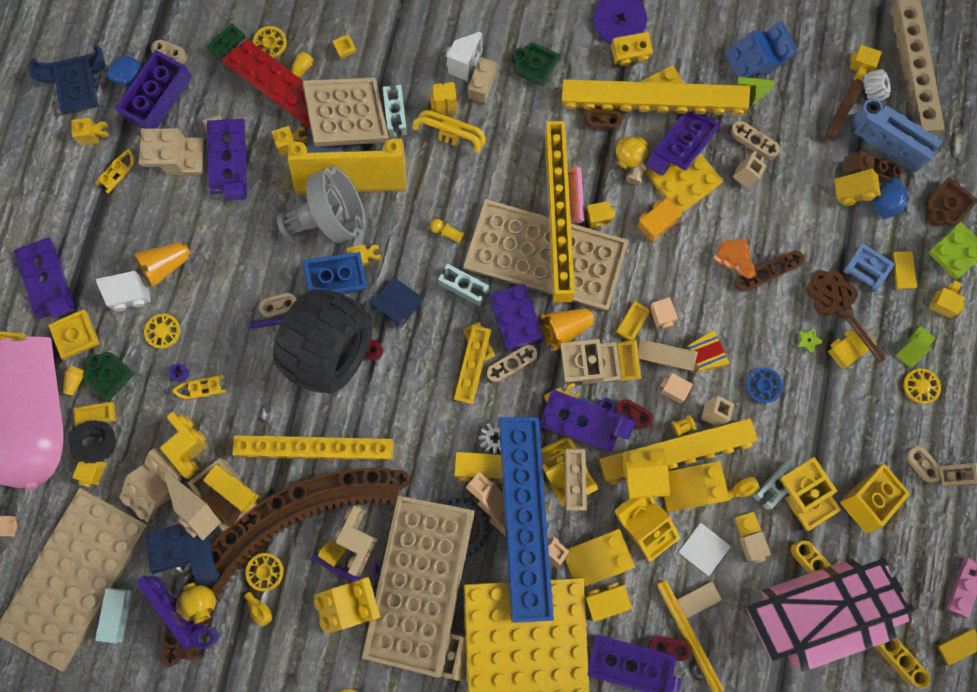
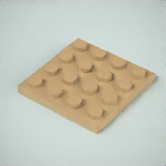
(345, 111)

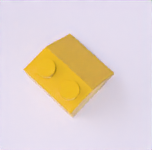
(646, 473)

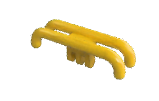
(451, 128)

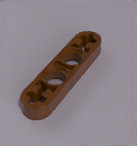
(844, 109)
(771, 274)

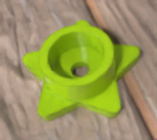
(804, 336)

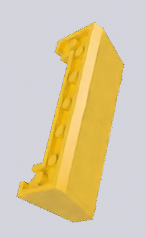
(366, 169)

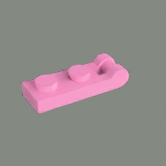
(964, 590)

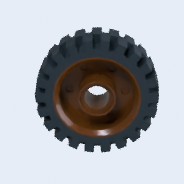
(480, 525)

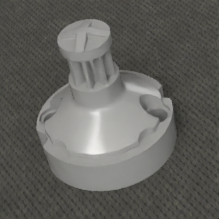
(330, 206)

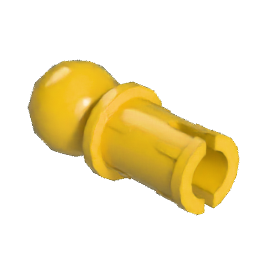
(437, 226)

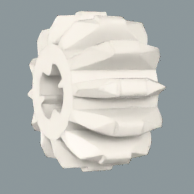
(877, 85)
(490, 434)

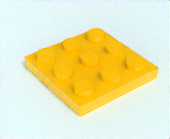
(687, 186)

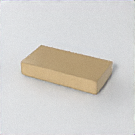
(699, 599)

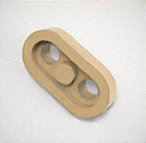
(169, 50)
(278, 303)
(924, 462)

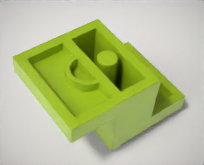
(956, 250)

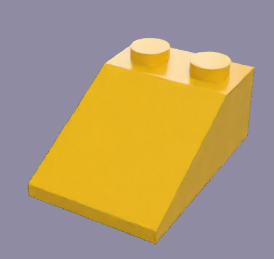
(696, 487)
(875, 499)
(599, 558)

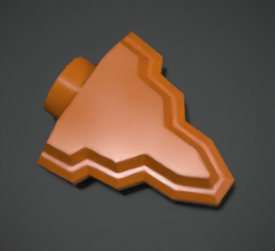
(736, 256)

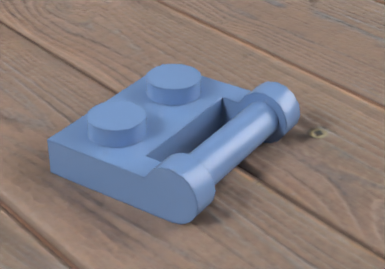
(873, 263)

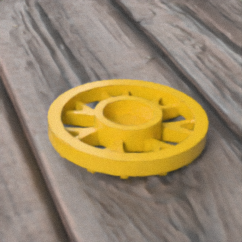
(269, 41)
(162, 331)
(922, 386)
(264, 572)

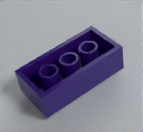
(153, 91)

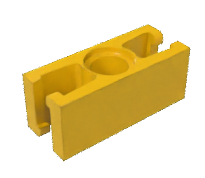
(231, 488)

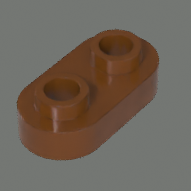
(603, 119)

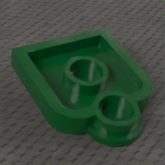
(535, 63)
(107, 374)

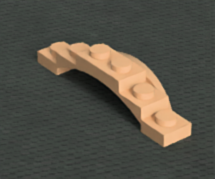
(493, 504)

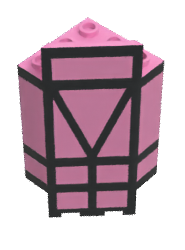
(830, 613)

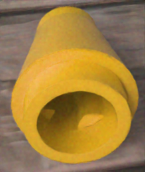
(301, 64)
(72, 379)

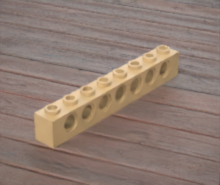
(921, 58)

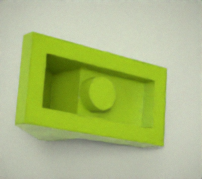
(758, 87)
(915, 347)

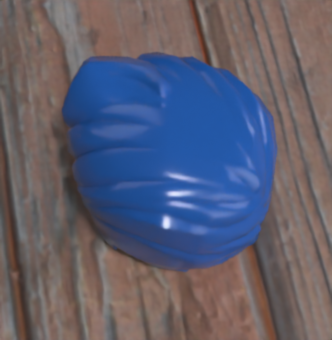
(124, 71)
(892, 199)

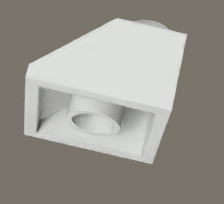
(464, 55)
(124, 291)

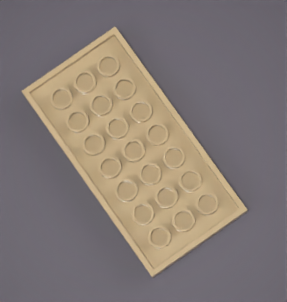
(516, 250)
(70, 579)
(419, 585)

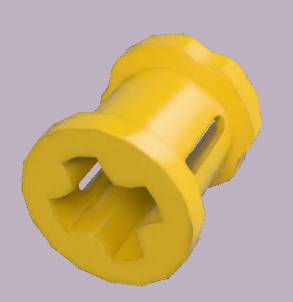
(683, 426)

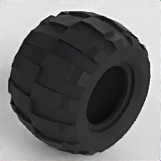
(314, 340)

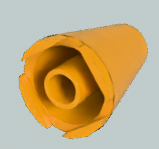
(161, 261)
(565, 325)

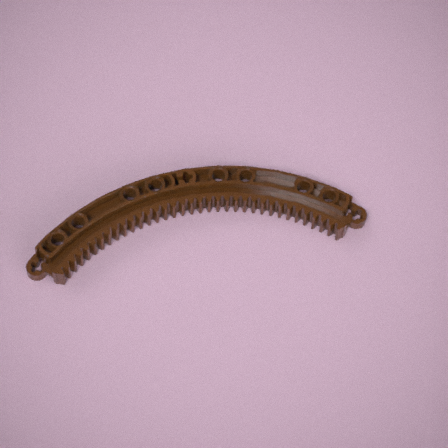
(319, 494)

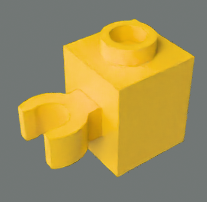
(864, 61)
(88, 132)
(285, 135)
(947, 301)

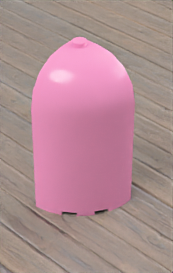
(28, 413)

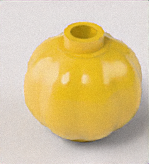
(632, 152)
(195, 603)

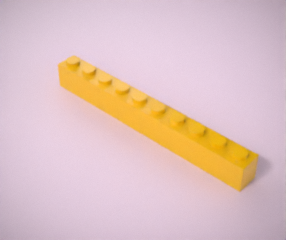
(656, 96)
(559, 212)

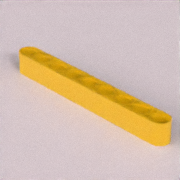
(896, 649)

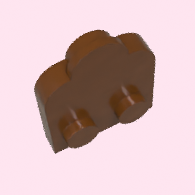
(949, 204)

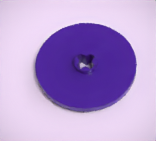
(607, 17)

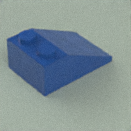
(335, 273)

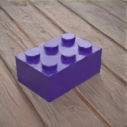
(515, 318)

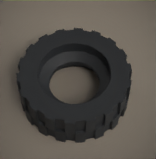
(89, 429)

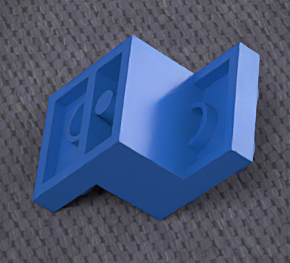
(761, 51)

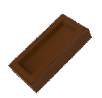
(221, 507)

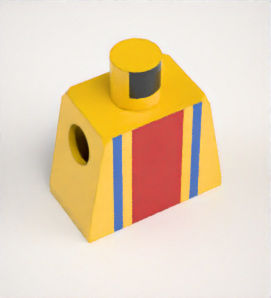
(710, 353)

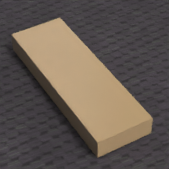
(667, 355)
(575, 480)

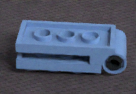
(895, 134)

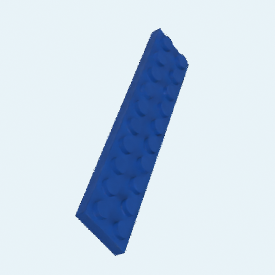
(525, 520)

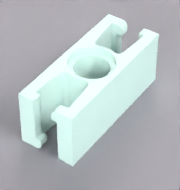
(395, 104)
(463, 277)
(770, 485)
(113, 615)

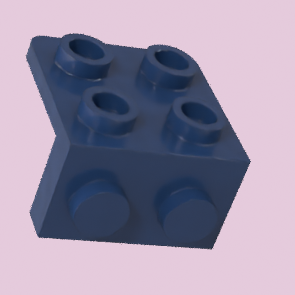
(396, 303)

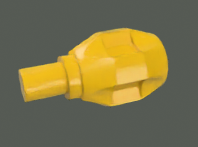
(744, 488)
(258, 610)

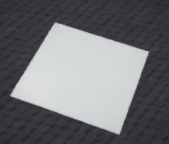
(704, 549)

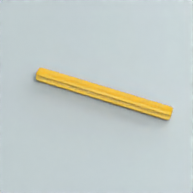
(689, 637)

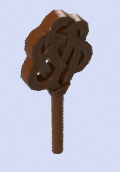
(838, 302)

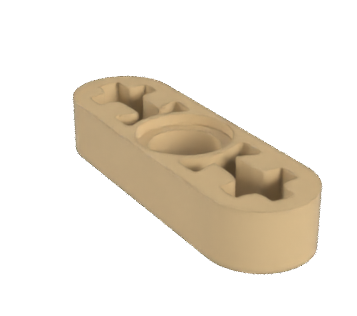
(755, 147)
(521, 352)

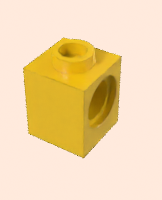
(599, 214)
(89, 473)

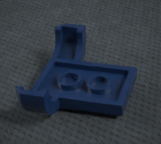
(72, 78)
(175, 547)

